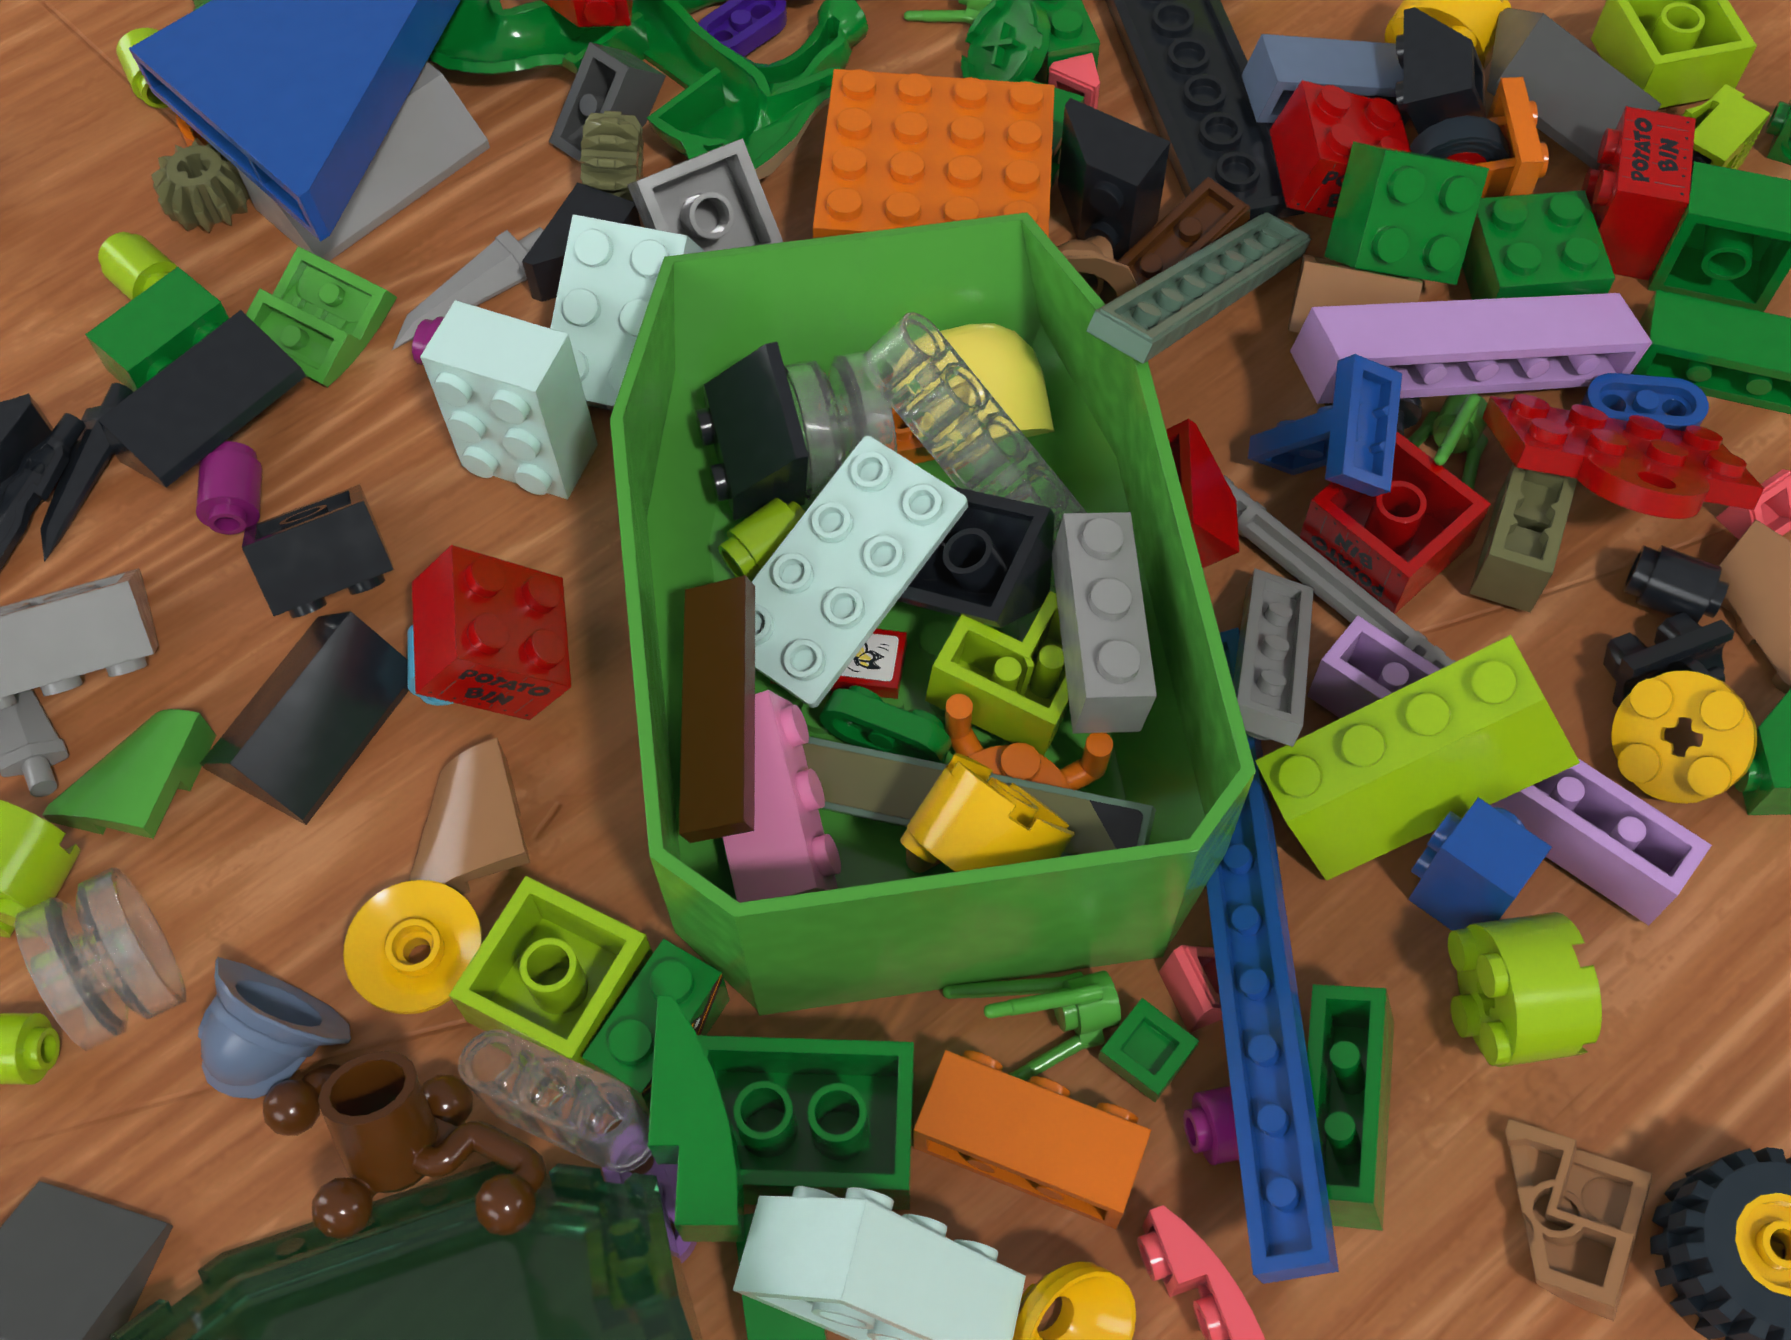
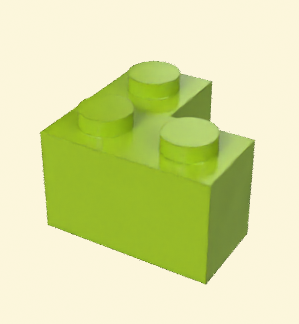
(1012, 683)

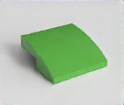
(321, 315)

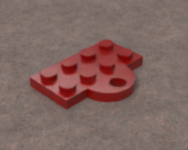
(1623, 461)

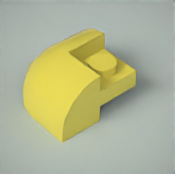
(1008, 372)

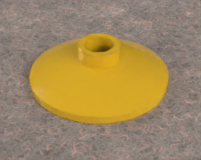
(395, 924)

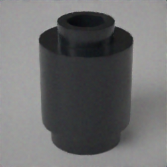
(1676, 583)

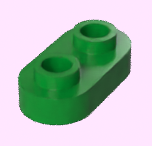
(868, 722)

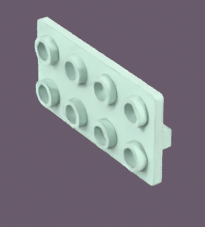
(847, 567)

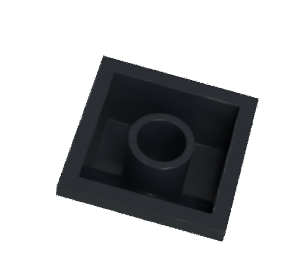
(1110, 176)
(754, 434)
(317, 552)

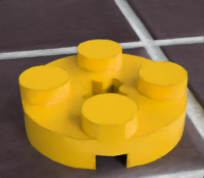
(1705, 770)

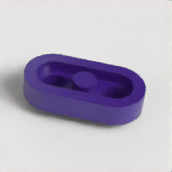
(746, 23)

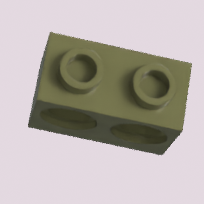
(1523, 538)

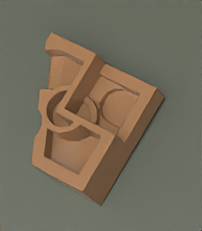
(1761, 595)
(471, 821)
(1577, 1216)

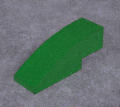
(694, 1131)

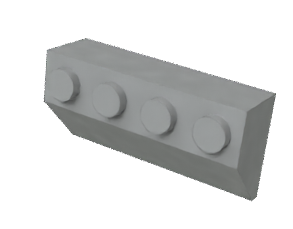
(421, 149)
(73, 633)

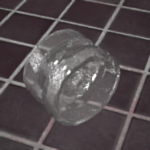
(837, 414)
(99, 959)

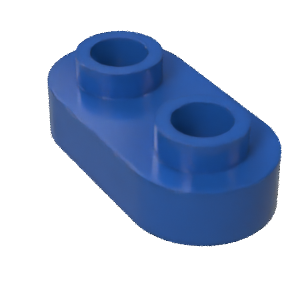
(1648, 396)

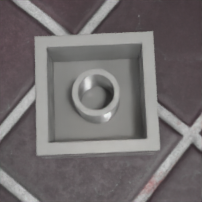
(709, 200)

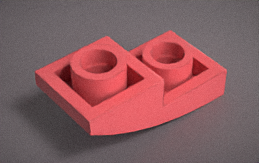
(1185, 1263)

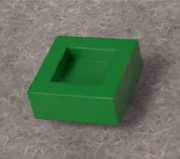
(1148, 1049)

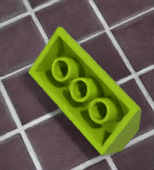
(1416, 757)

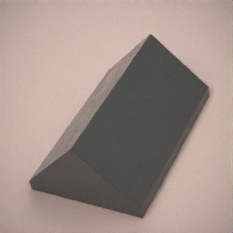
(1571, 84)

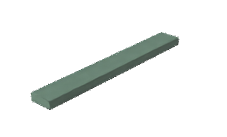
(1197, 287)

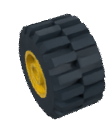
(1730, 1245)

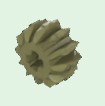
(612, 152)
(199, 187)

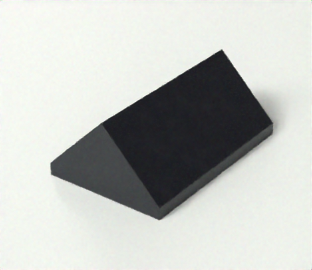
(199, 400)
(990, 562)
(312, 716)

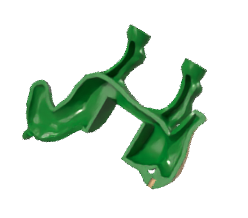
(723, 91)

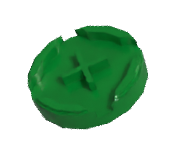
(1007, 41)

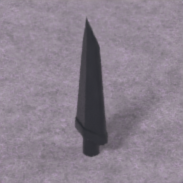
(85, 466)

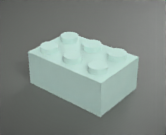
(605, 295)
(511, 399)
(873, 1271)

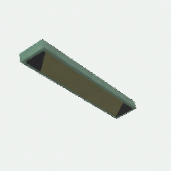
(893, 786)

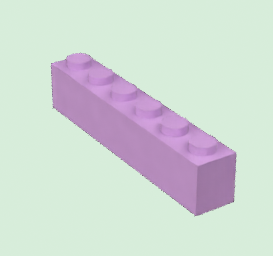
(1475, 343)
(1588, 819)

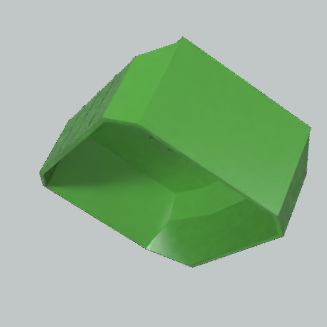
(1109, 446)

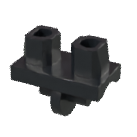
(1678, 647)

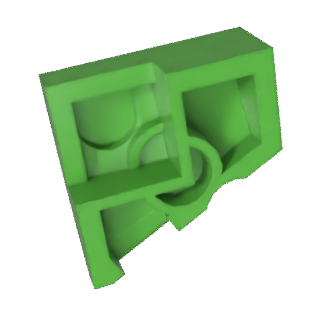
(138, 777)

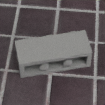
(1103, 623)

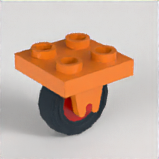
(1502, 142)

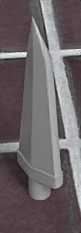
(484, 277)
(30, 744)

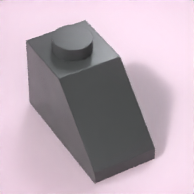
(605, 82)

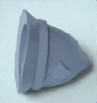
(261, 1030)

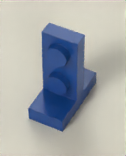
(1349, 438)

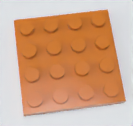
(932, 151)

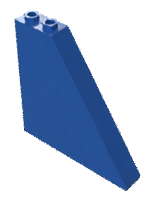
(295, 88)

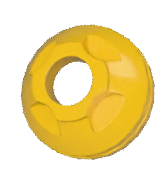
(1093, 1305)

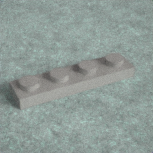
(1273, 657)

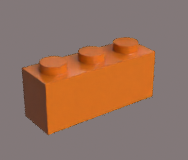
(1031, 1136)

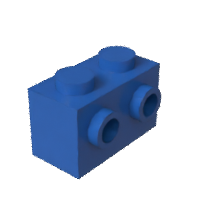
(1475, 866)

